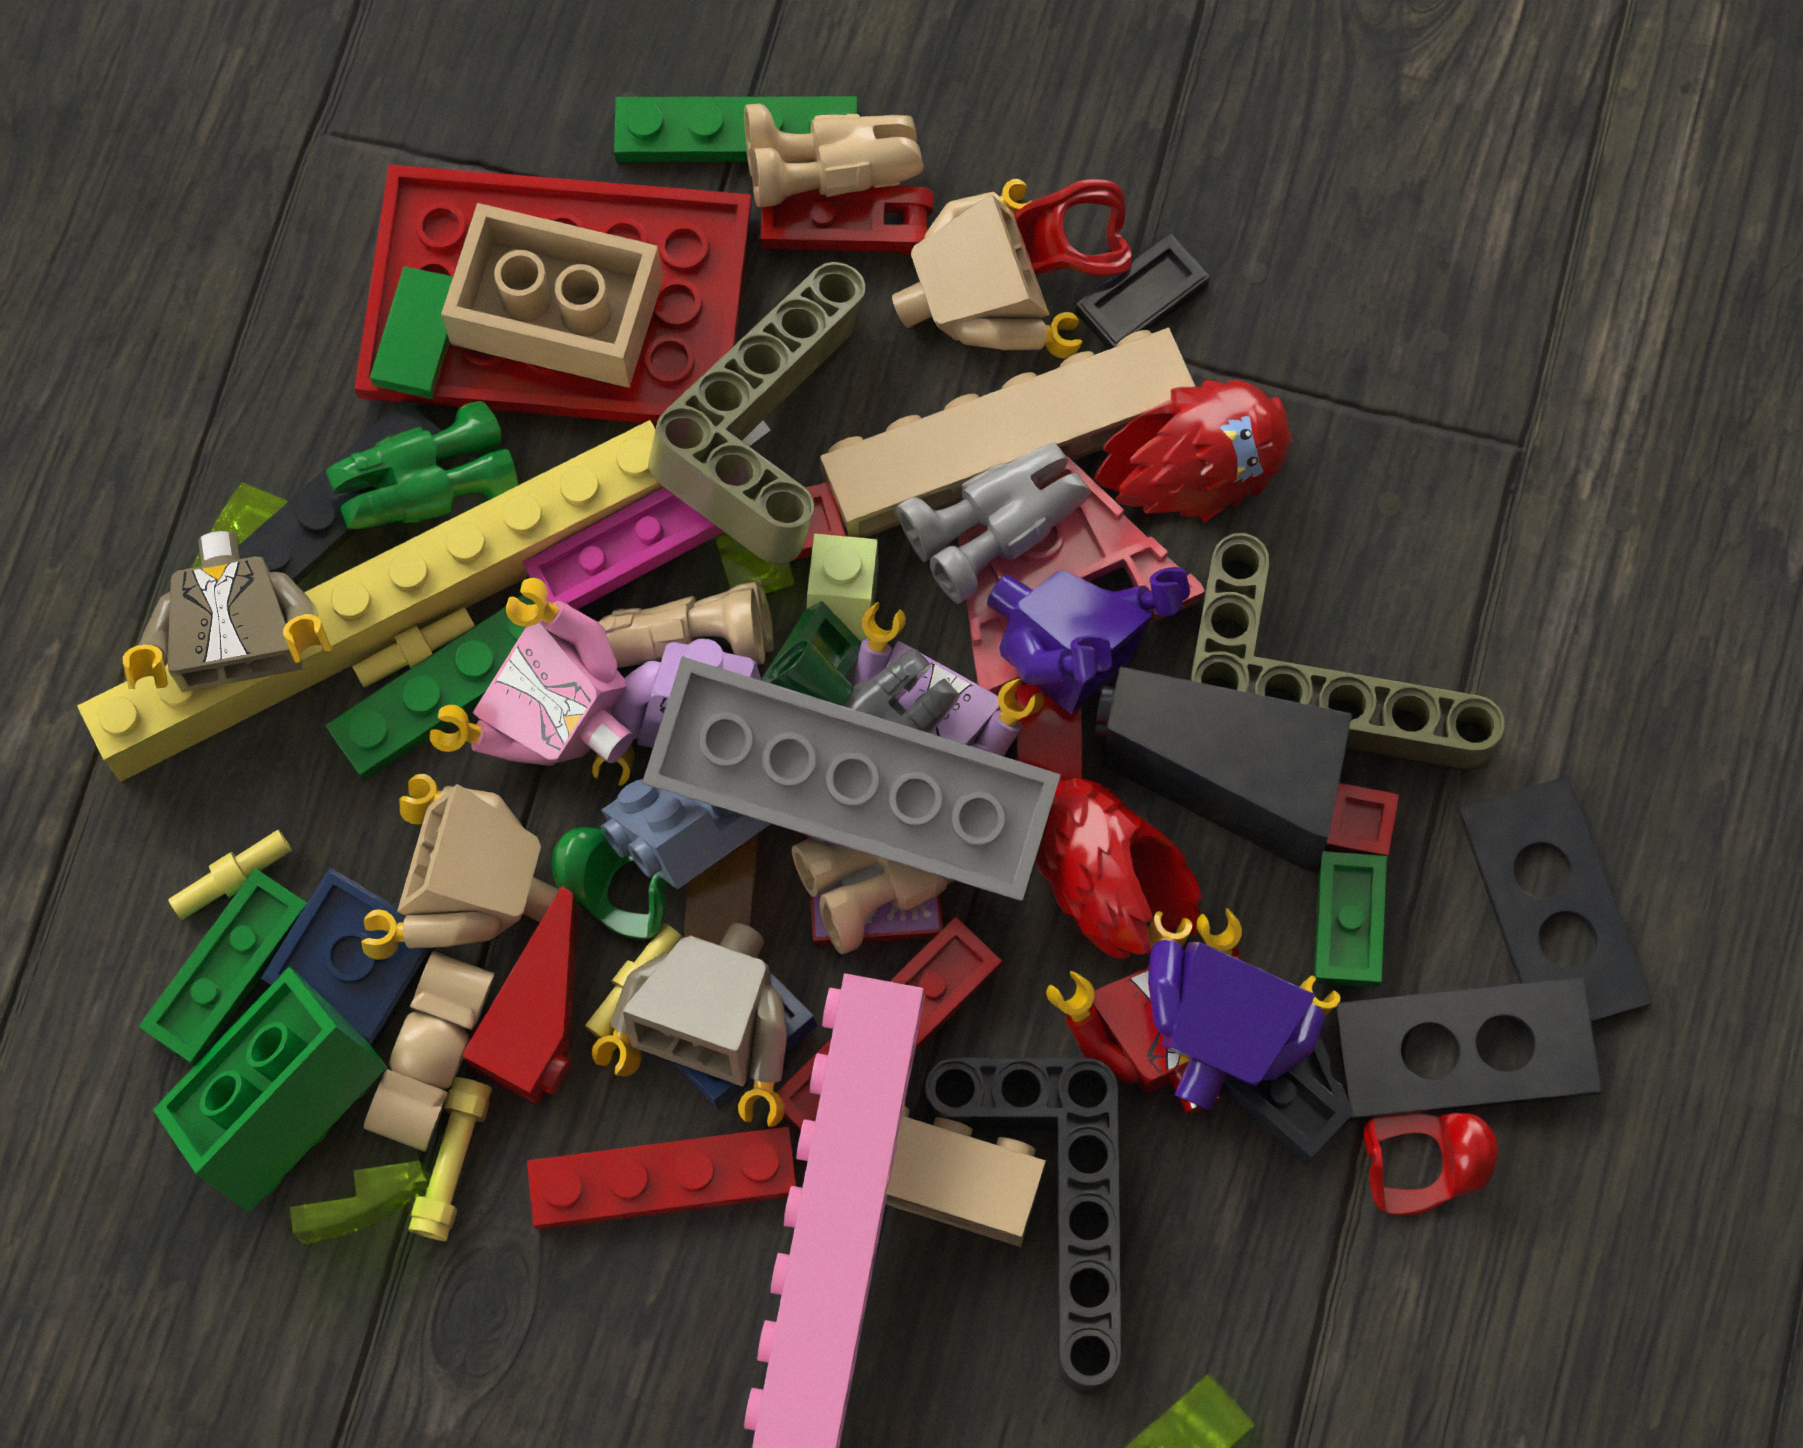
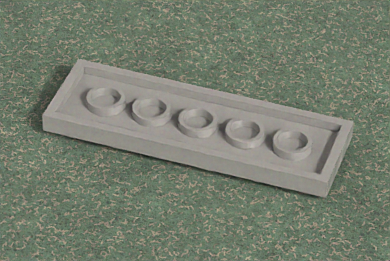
(851, 778)

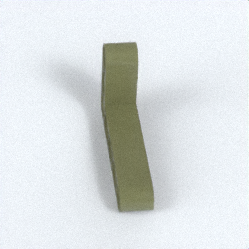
(736, 398)
(1374, 697)

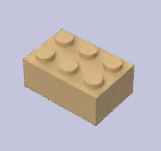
(553, 295)

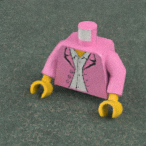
(550, 693)

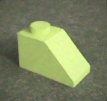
(844, 579)

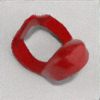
(1045, 238)
(1467, 1153)

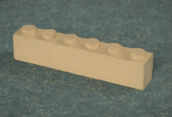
(935, 455)

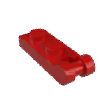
(848, 220)

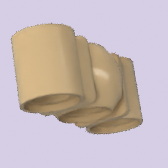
(429, 1051)

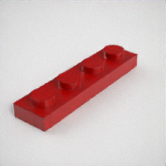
(949, 971)
(661, 1178)

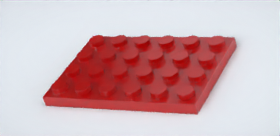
(694, 318)

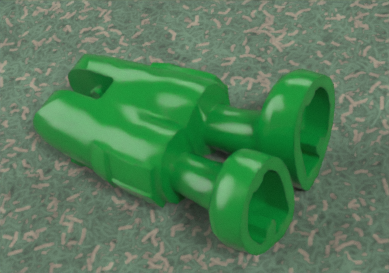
(409, 480)

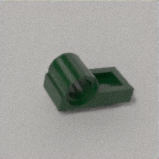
(816, 657)

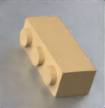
(964, 1179)

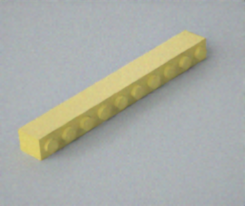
(385, 596)

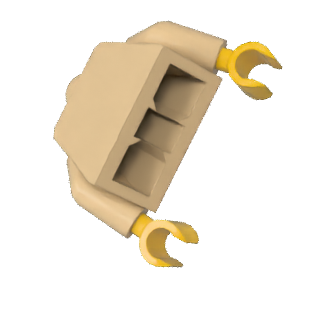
(982, 280)
(466, 872)

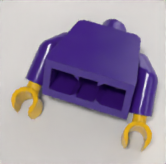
(1227, 1015)

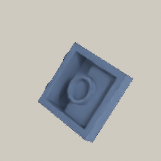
(672, 832)

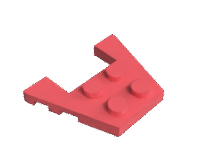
(1087, 544)

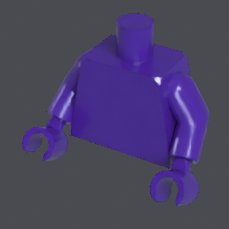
(1076, 635)

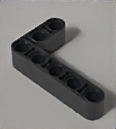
(1075, 1190)

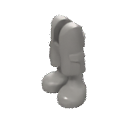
(1004, 502)

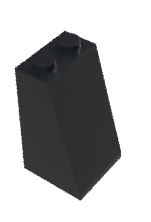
(1230, 757)

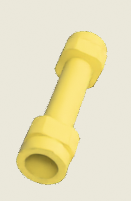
(466, 1104)

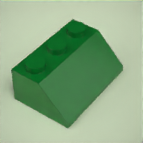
(268, 1091)

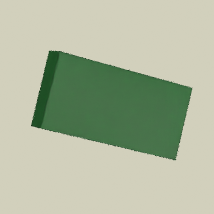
(414, 335)

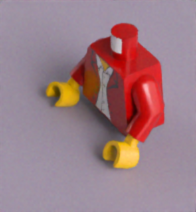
(1119, 1025)

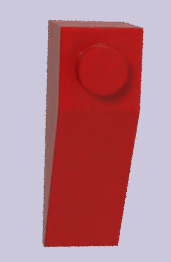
(529, 1023)

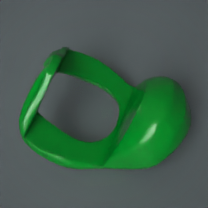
(586, 866)

